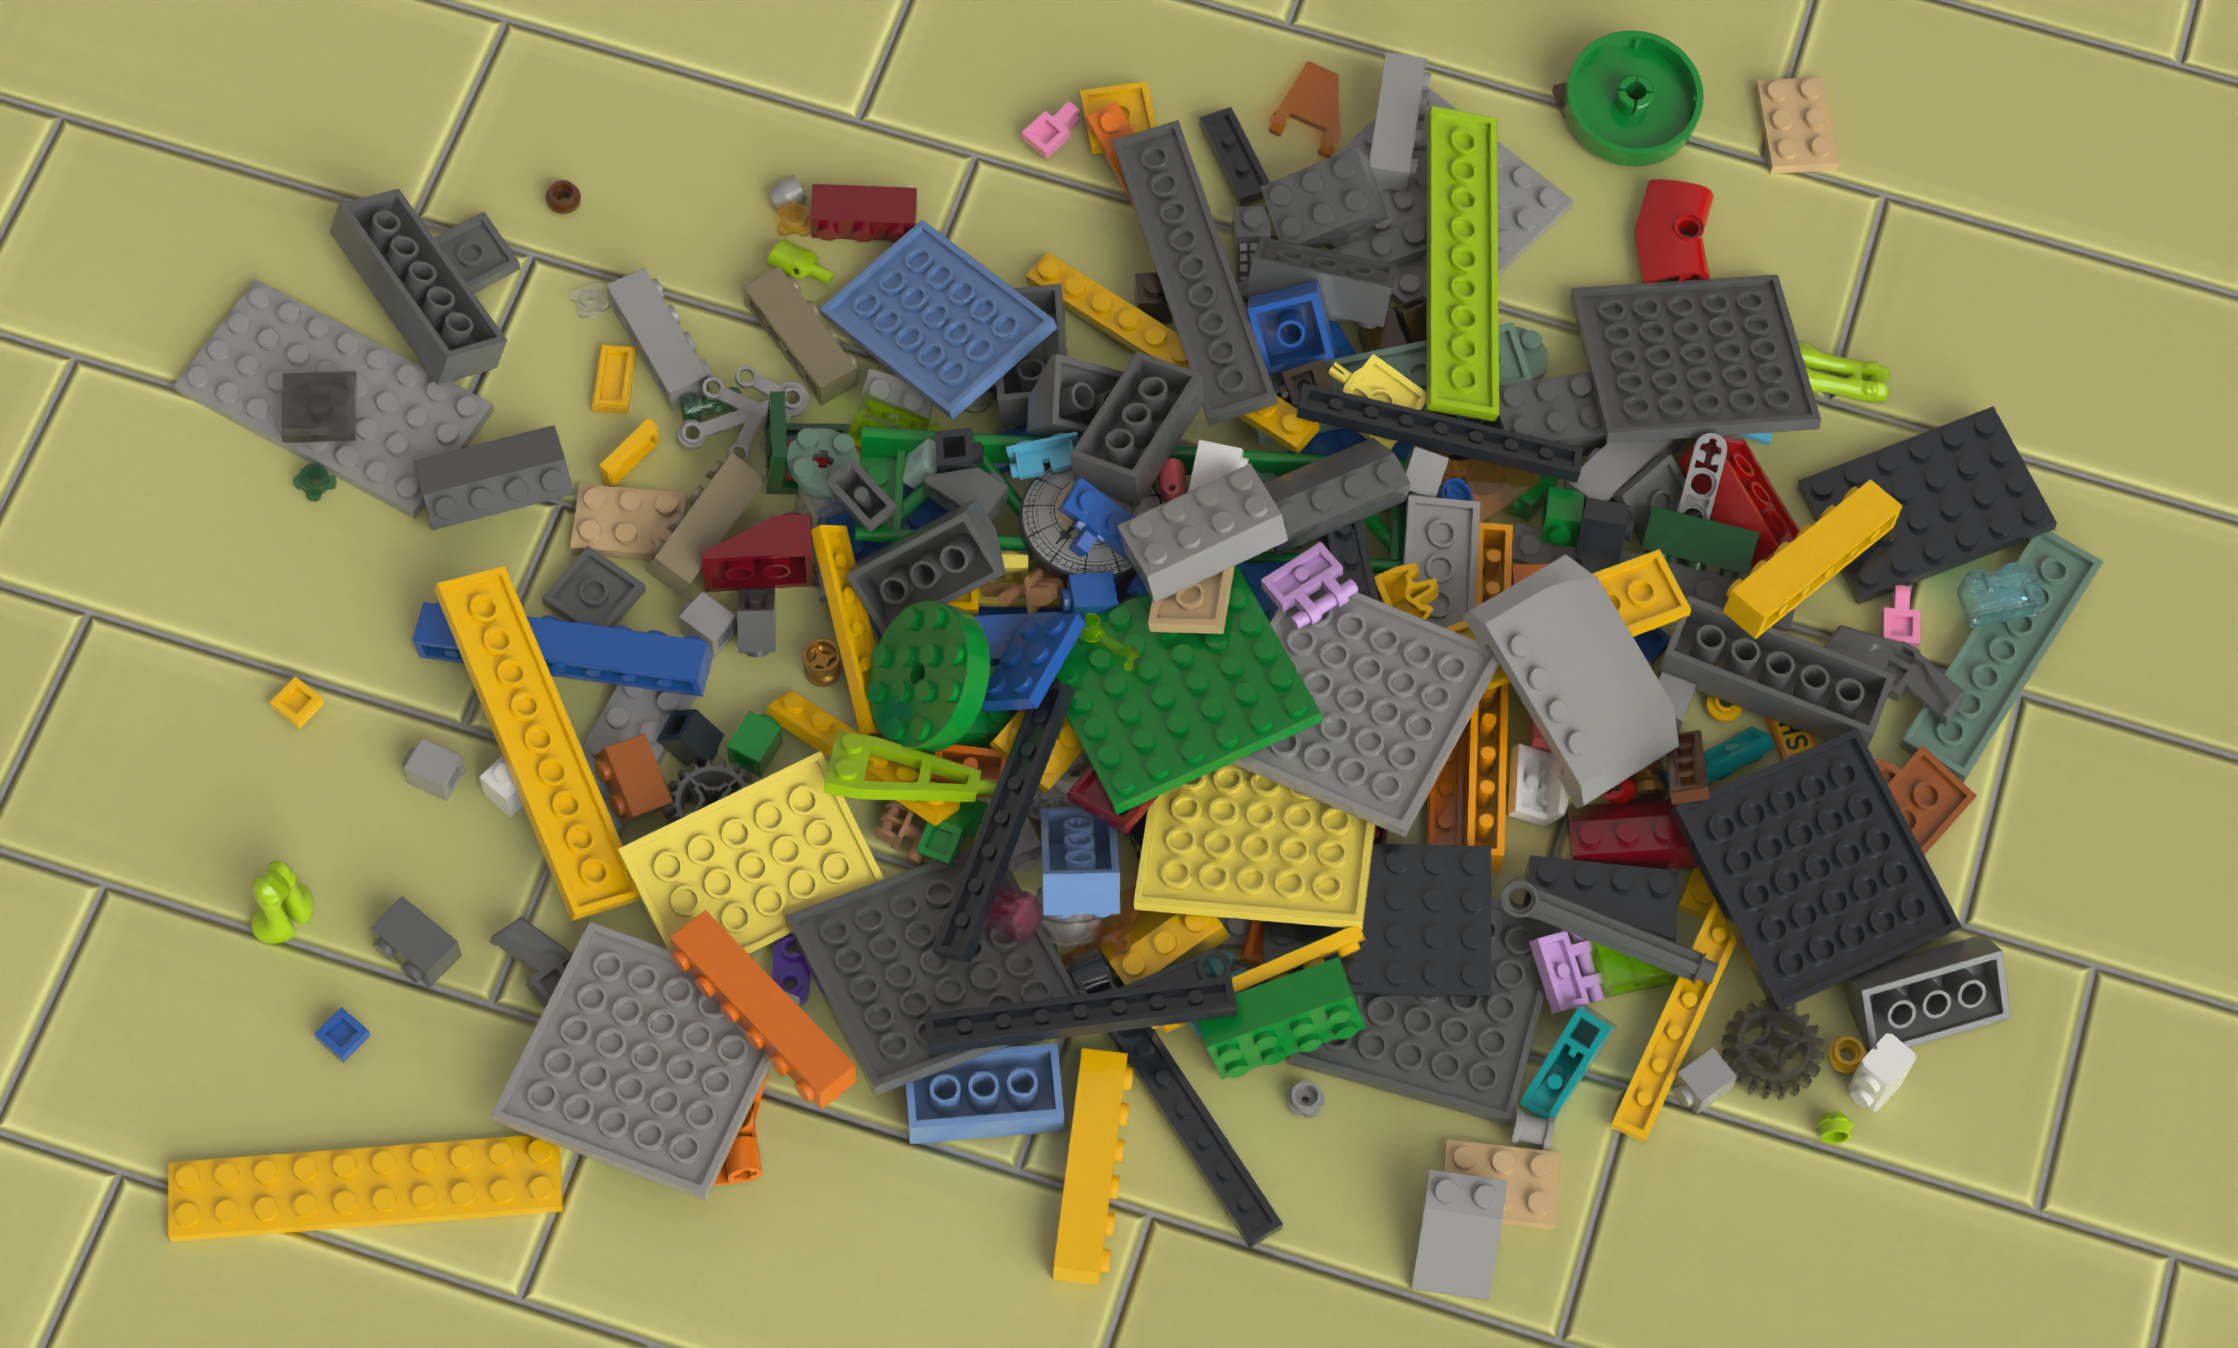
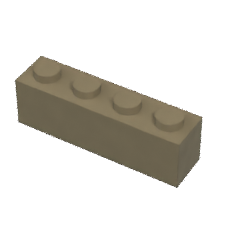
(801, 335)
(705, 523)

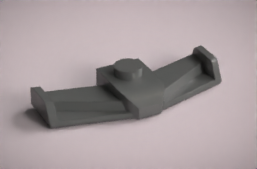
(1907, 663)
(537, 953)

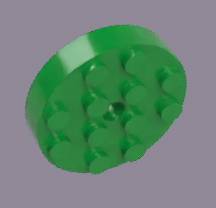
(1638, 66)
(954, 659)

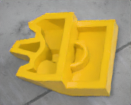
(1399, 590)

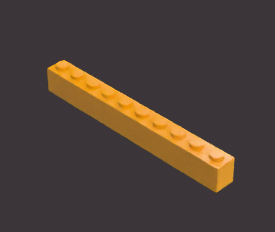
(1489, 722)

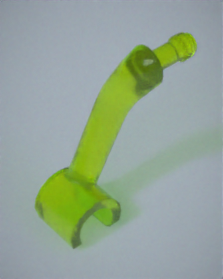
(1096, 633)

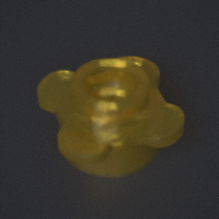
(791, 212)

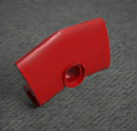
(1666, 214)

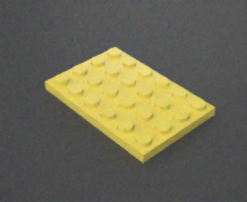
(753, 857)

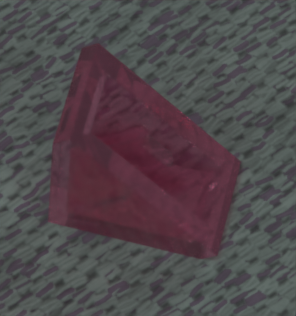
(1015, 914)

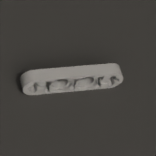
(1689, 498)

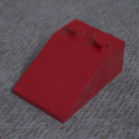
(763, 556)

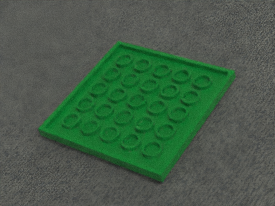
(1185, 702)

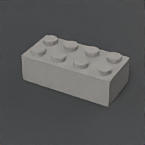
(1202, 532)

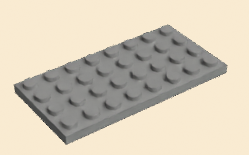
(398, 403)

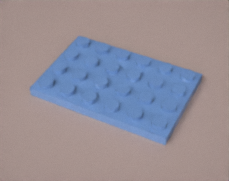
(938, 319)

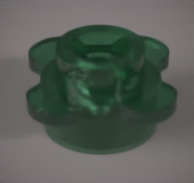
(314, 472)

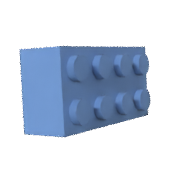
(1078, 864)
(989, 1097)

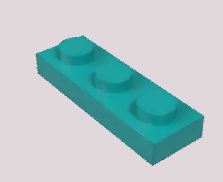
(1733, 753)

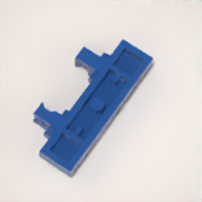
(1097, 520)

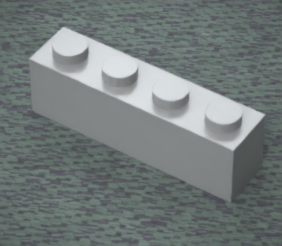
(1397, 119)
(658, 337)
(1616, 465)

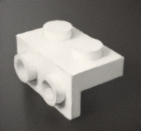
(1534, 786)

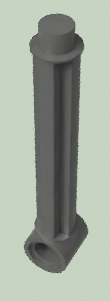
(1608, 931)

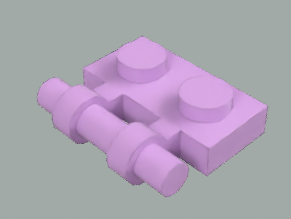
(1303, 577)
(1561, 974)

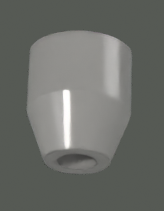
(787, 192)

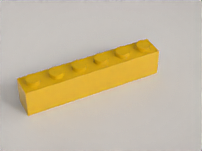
(1811, 558)
(1090, 1167)

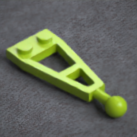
(851, 761)

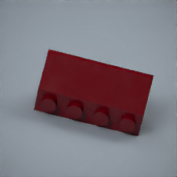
(1628, 835)

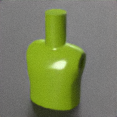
(798, 262)

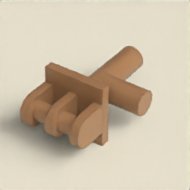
(1036, 589)
(904, 828)

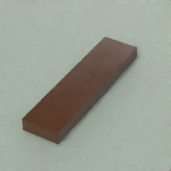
(1688, 769)

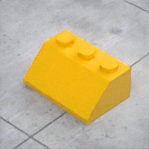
(1163, 941)

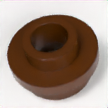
(563, 189)

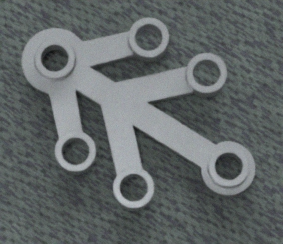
(748, 413)

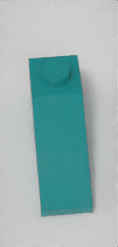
(1567, 1062)

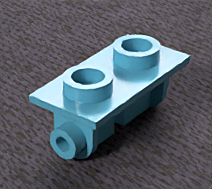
(1028, 456)

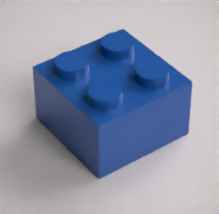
(1291, 326)

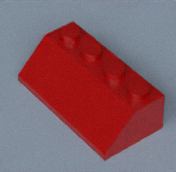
(1744, 495)

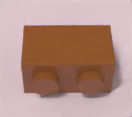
(632, 779)

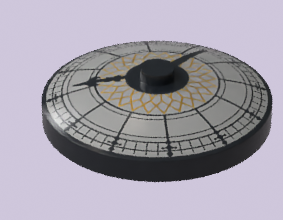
(1050, 532)

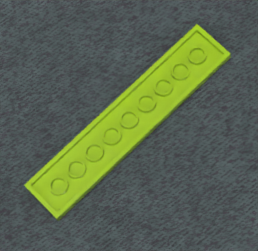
(1462, 264)

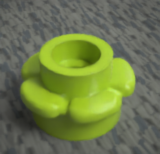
(1835, 1127)

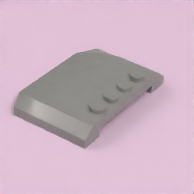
(1578, 676)

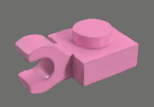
(1050, 132)
(1899, 621)

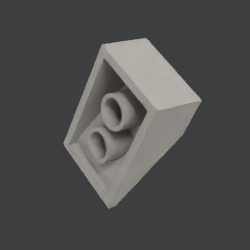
(1458, 1234)

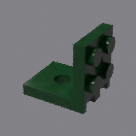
(776, 435)

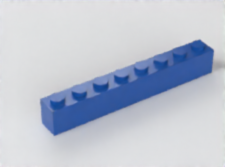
(592, 652)

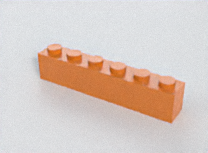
(762, 1010)

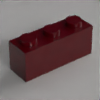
(862, 212)

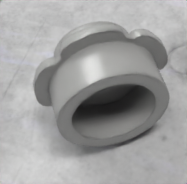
(1309, 1090)

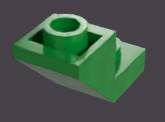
(945, 840)

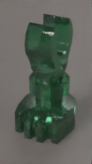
(692, 407)

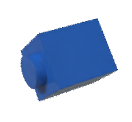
(1089, 593)

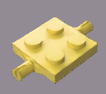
(1382, 383)

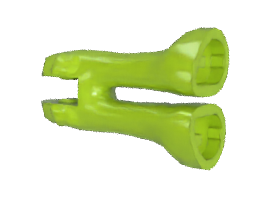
(1862, 378)
(279, 897)

